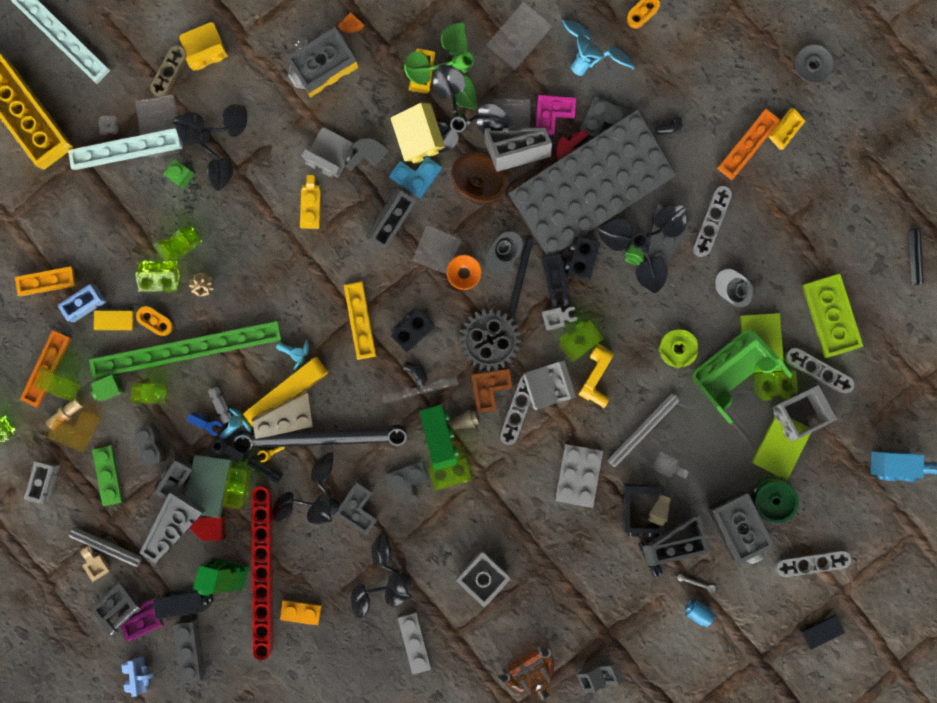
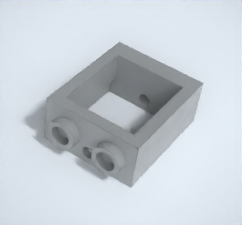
(820, 406)

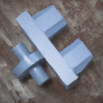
(138, 676)

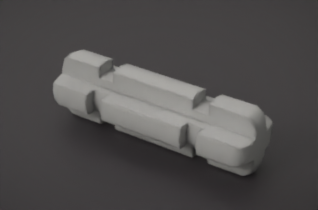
(219, 404)

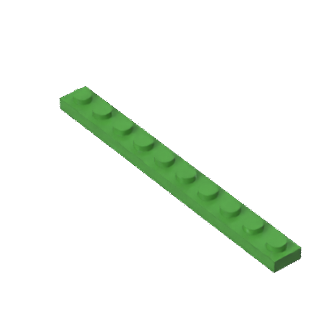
(185, 349)

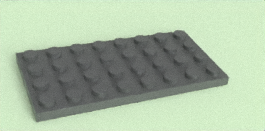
(592, 183)

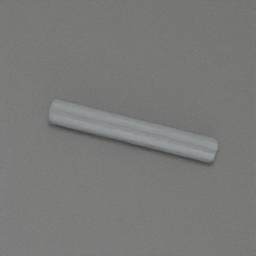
(105, 546)

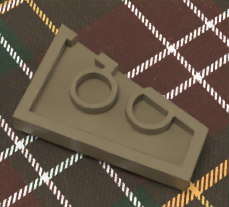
(285, 418)

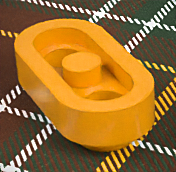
(642, 12)
(155, 321)

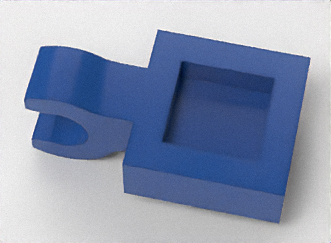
(200, 420)

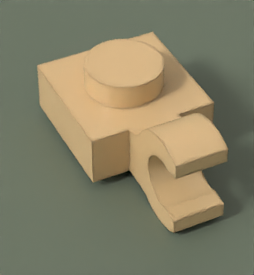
(95, 565)

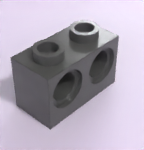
(173, 476)

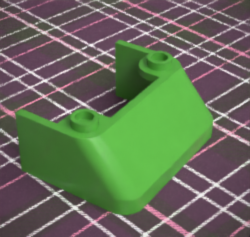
(733, 366)

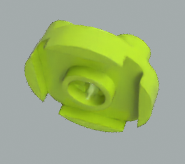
(689, 348)

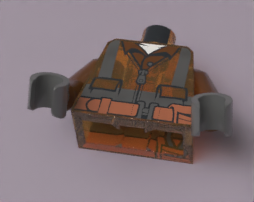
(530, 673)

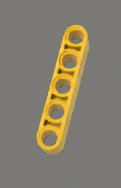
(290, 388)

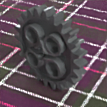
(481, 324)

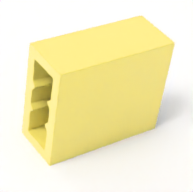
(417, 132)

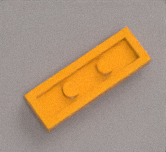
(45, 281)

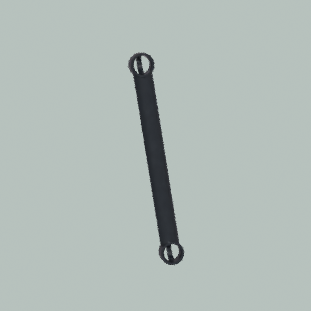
(322, 438)

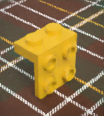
(203, 46)

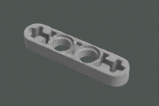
(714, 222)
(819, 370)
(515, 408)
(812, 563)

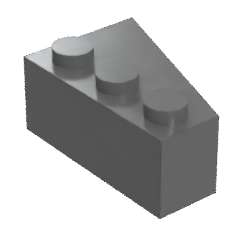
(677, 543)

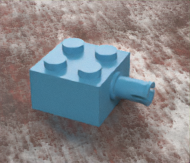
(900, 466)

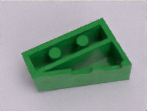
(219, 577)

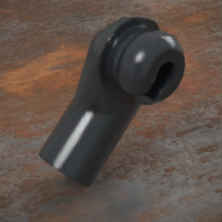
(671, 128)
(418, 371)

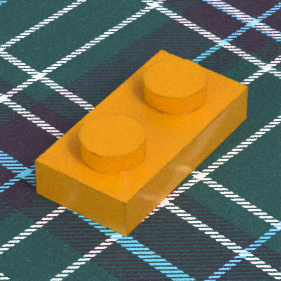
(300, 612)

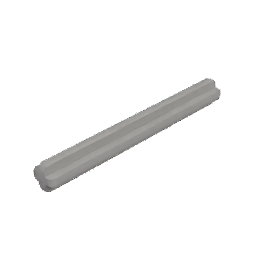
(643, 430)

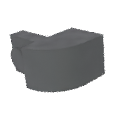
(369, 150)
(600, 675)

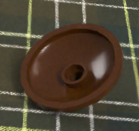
(479, 170)

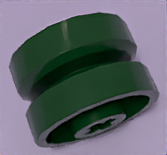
(785, 497)

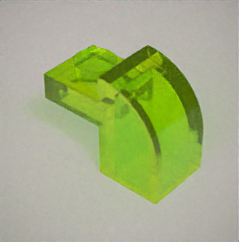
(178, 245)

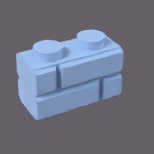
(81, 303)

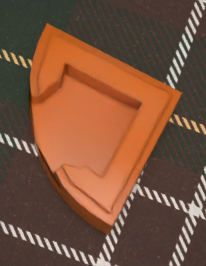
(351, 24)

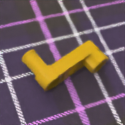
(588, 391)

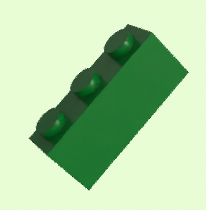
(439, 437)

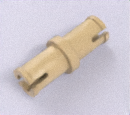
(64, 413)

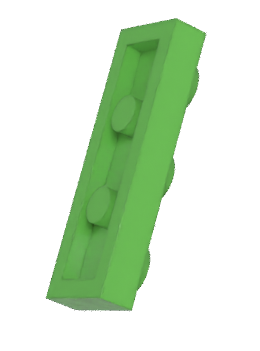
(107, 475)

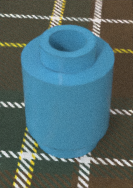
(699, 613)

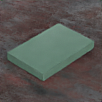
(208, 484)

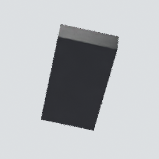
(822, 632)

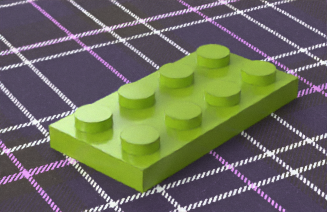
(832, 316)

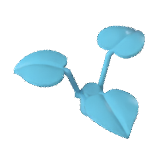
(588, 50)

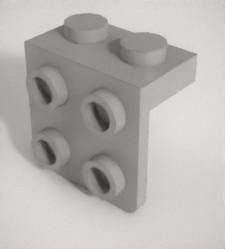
(328, 153)
(549, 385)

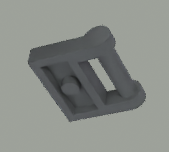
(112, 604)

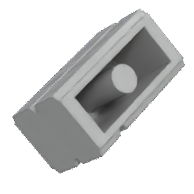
(42, 482)

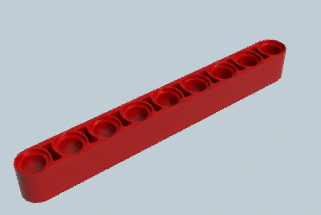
(258, 580)

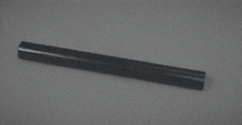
(520, 276)

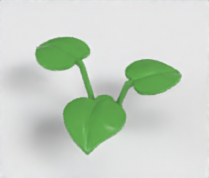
(455, 41)

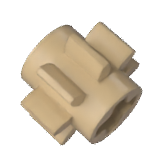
(201, 284)

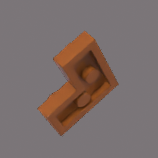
(485, 385)

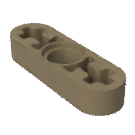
(166, 63)

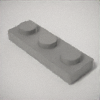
(414, 643)

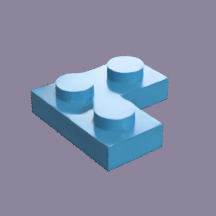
(417, 181)

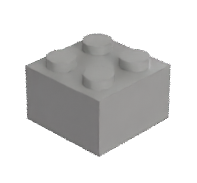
(483, 578)

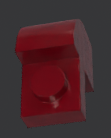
(565, 147)

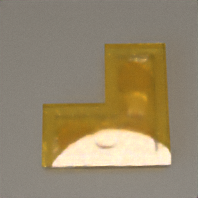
(75, 436)

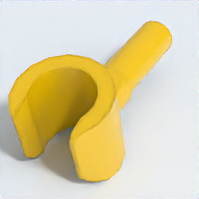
(270, 452)

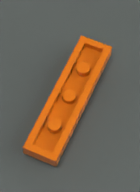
(748, 144)
(50, 358)

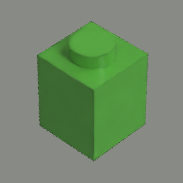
(179, 174)
(107, 388)

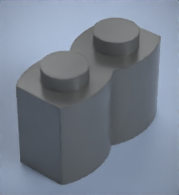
(150, 447)

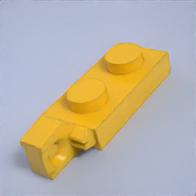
(310, 204)

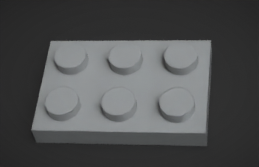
(578, 475)

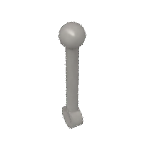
(711, 588)

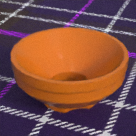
(469, 263)

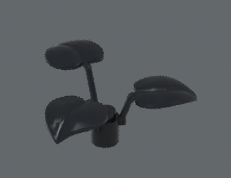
(451, 81)
(191, 131)
(617, 234)
(322, 508)
(397, 586)

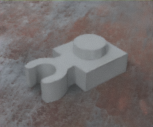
(555, 318)

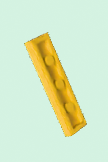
(359, 320)

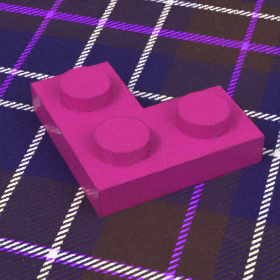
(551, 107)

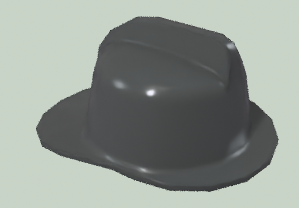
(503, 252)
(735, 287)

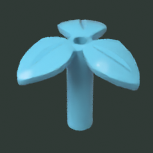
(296, 354)
(235, 422)

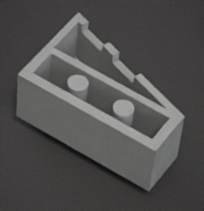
(517, 147)

